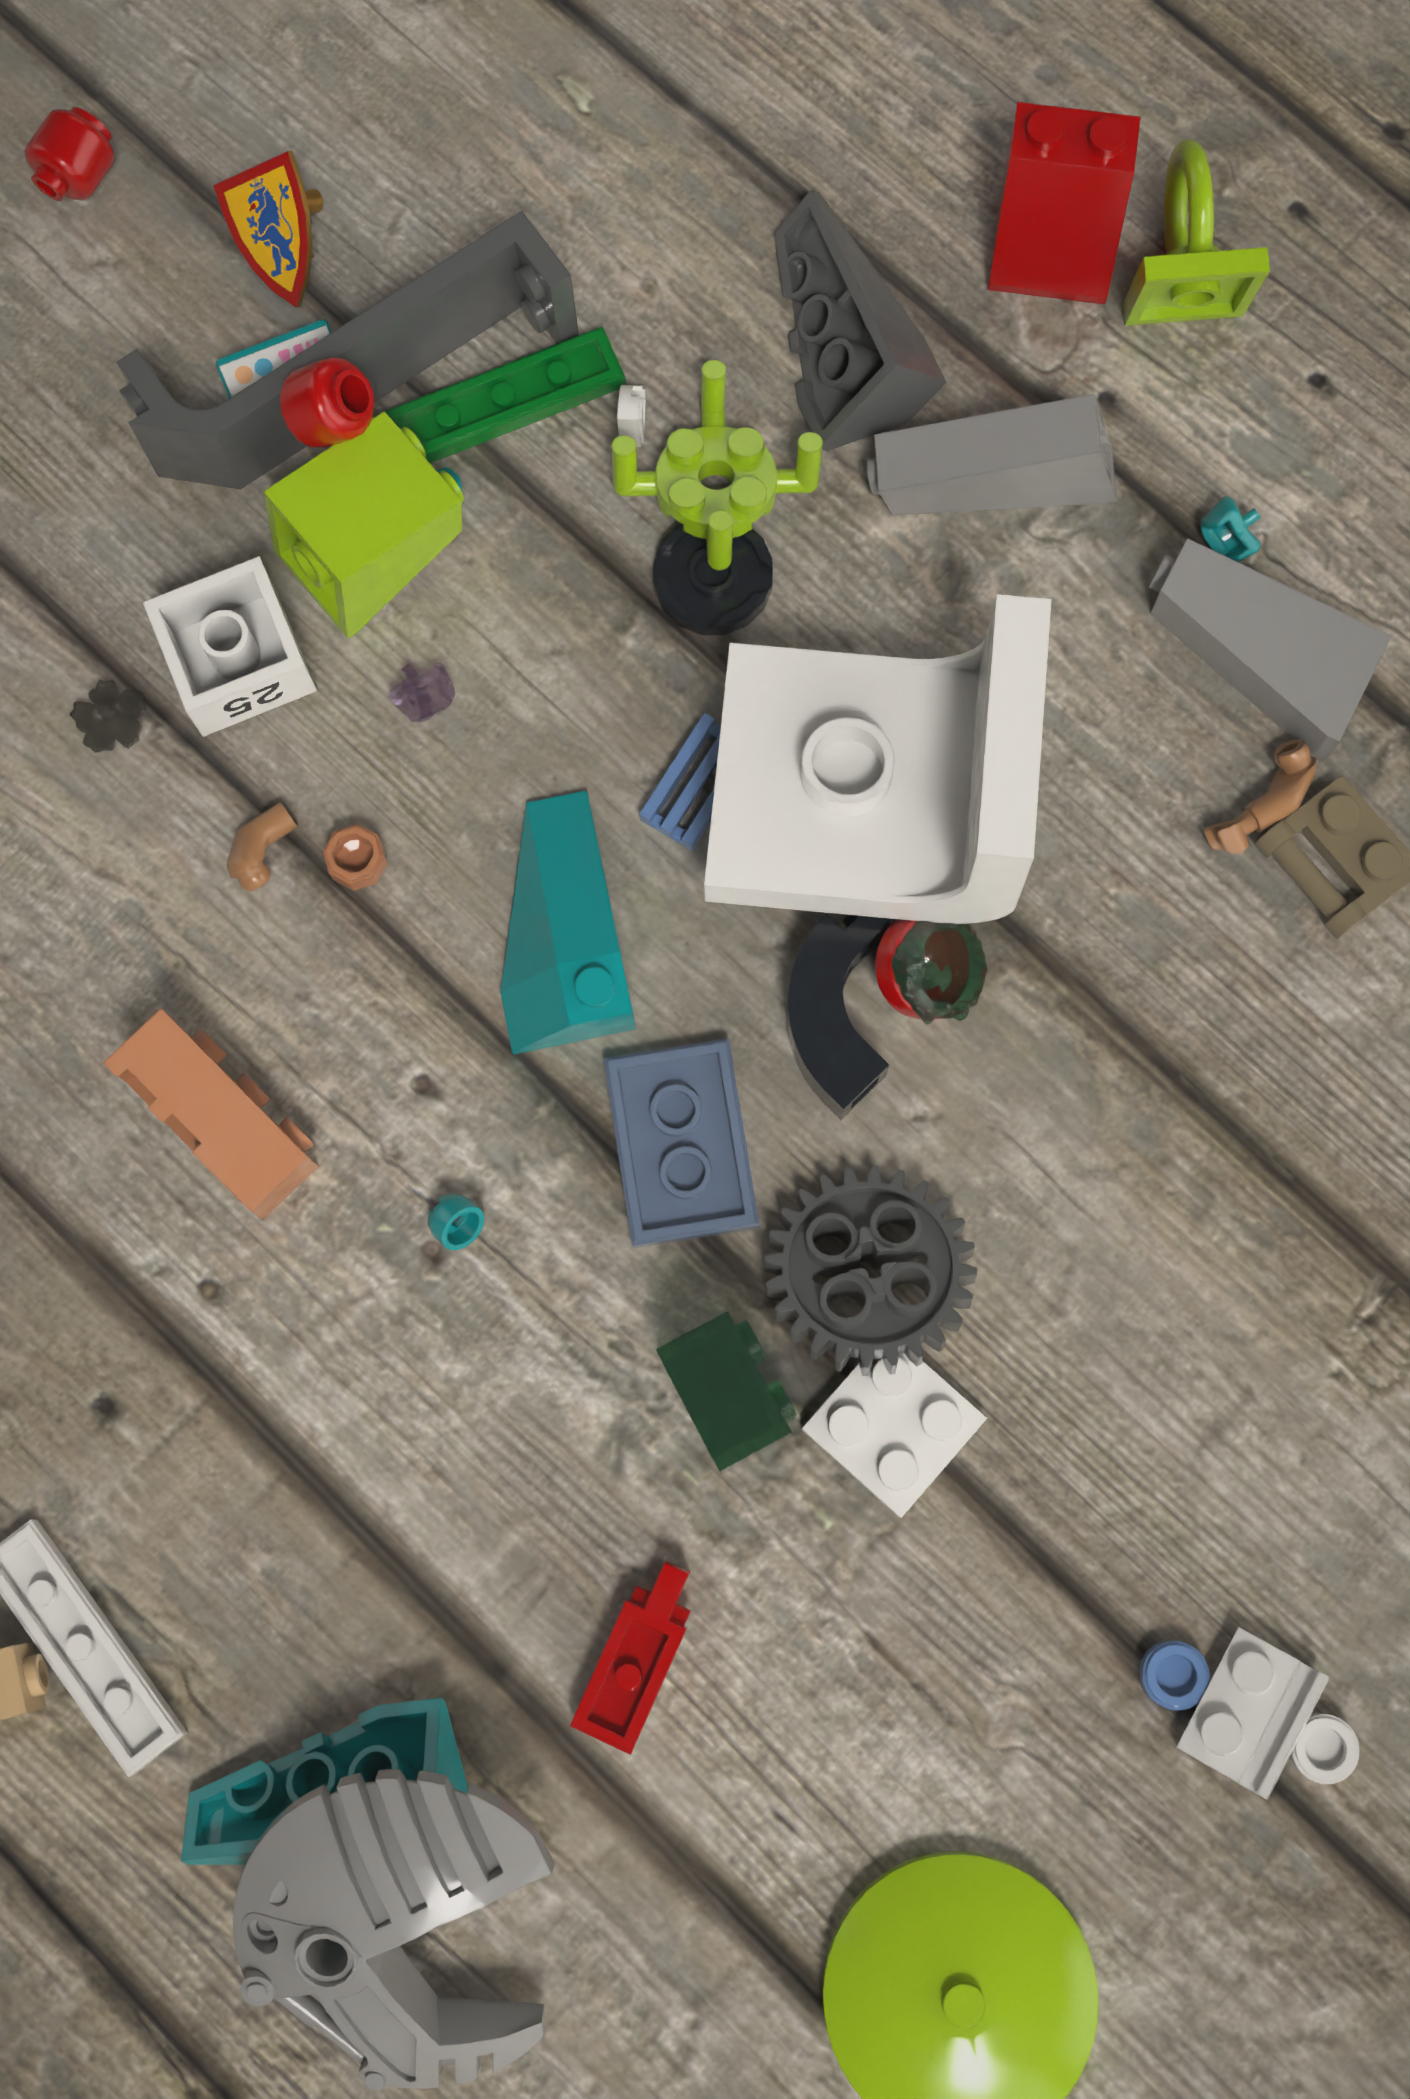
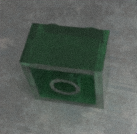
(726, 1392)

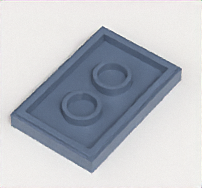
(681, 1143)

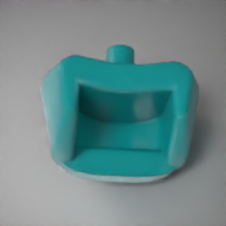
(1228, 532)

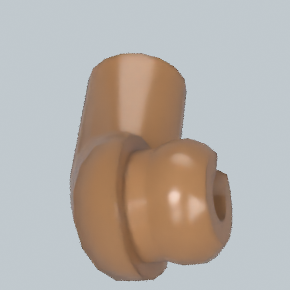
(251, 843)

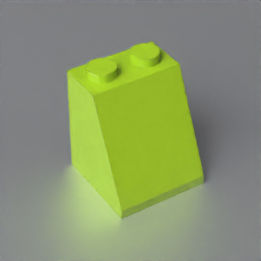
(363, 521)

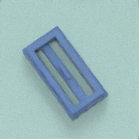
(669, 826)

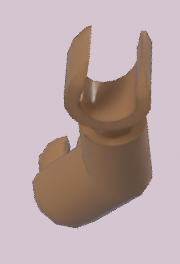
(1281, 799)

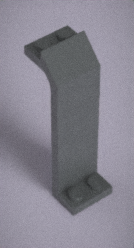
(387, 343)

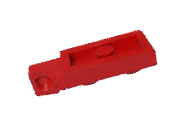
(634, 1662)

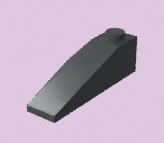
(855, 342)

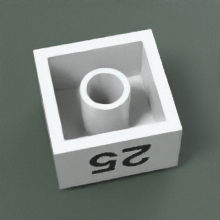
(229, 646)

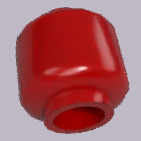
(69, 154)
(327, 402)

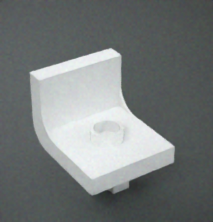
(882, 777)

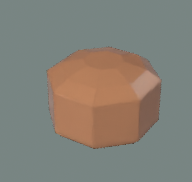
(355, 857)

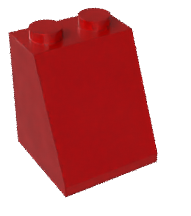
(1063, 202)

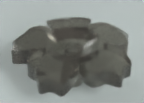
(109, 717)

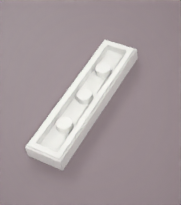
(85, 1650)

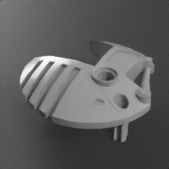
(372, 1875)

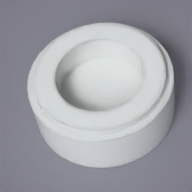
(1326, 1750)

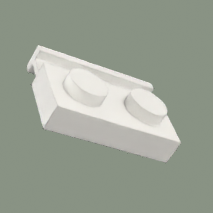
(1253, 1713)

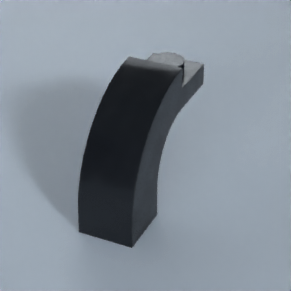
(823, 1041)

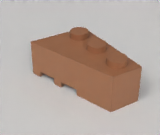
(214, 1112)

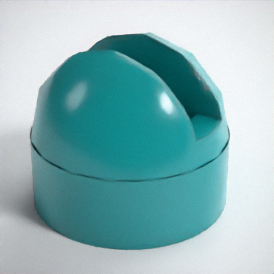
(466, 1228)

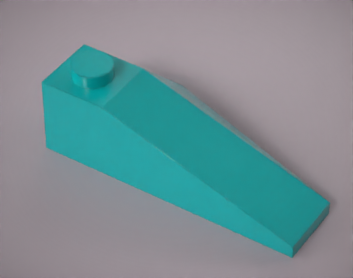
(562, 944)
(235, 1810)

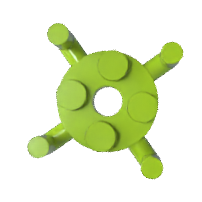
(722, 452)

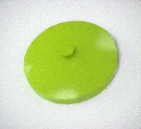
(959, 1984)

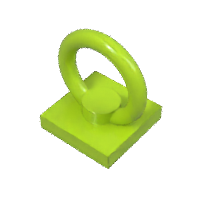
(1193, 276)

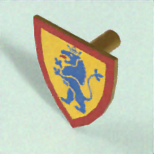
(272, 223)

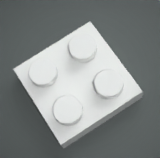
(894, 1429)

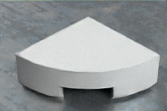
(632, 412)

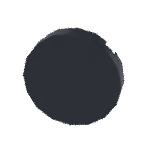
(708, 598)

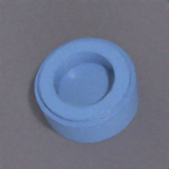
(1174, 1675)

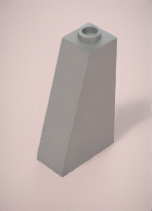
(998, 461)
(1270, 642)

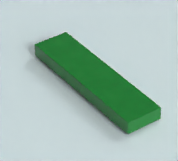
(512, 395)

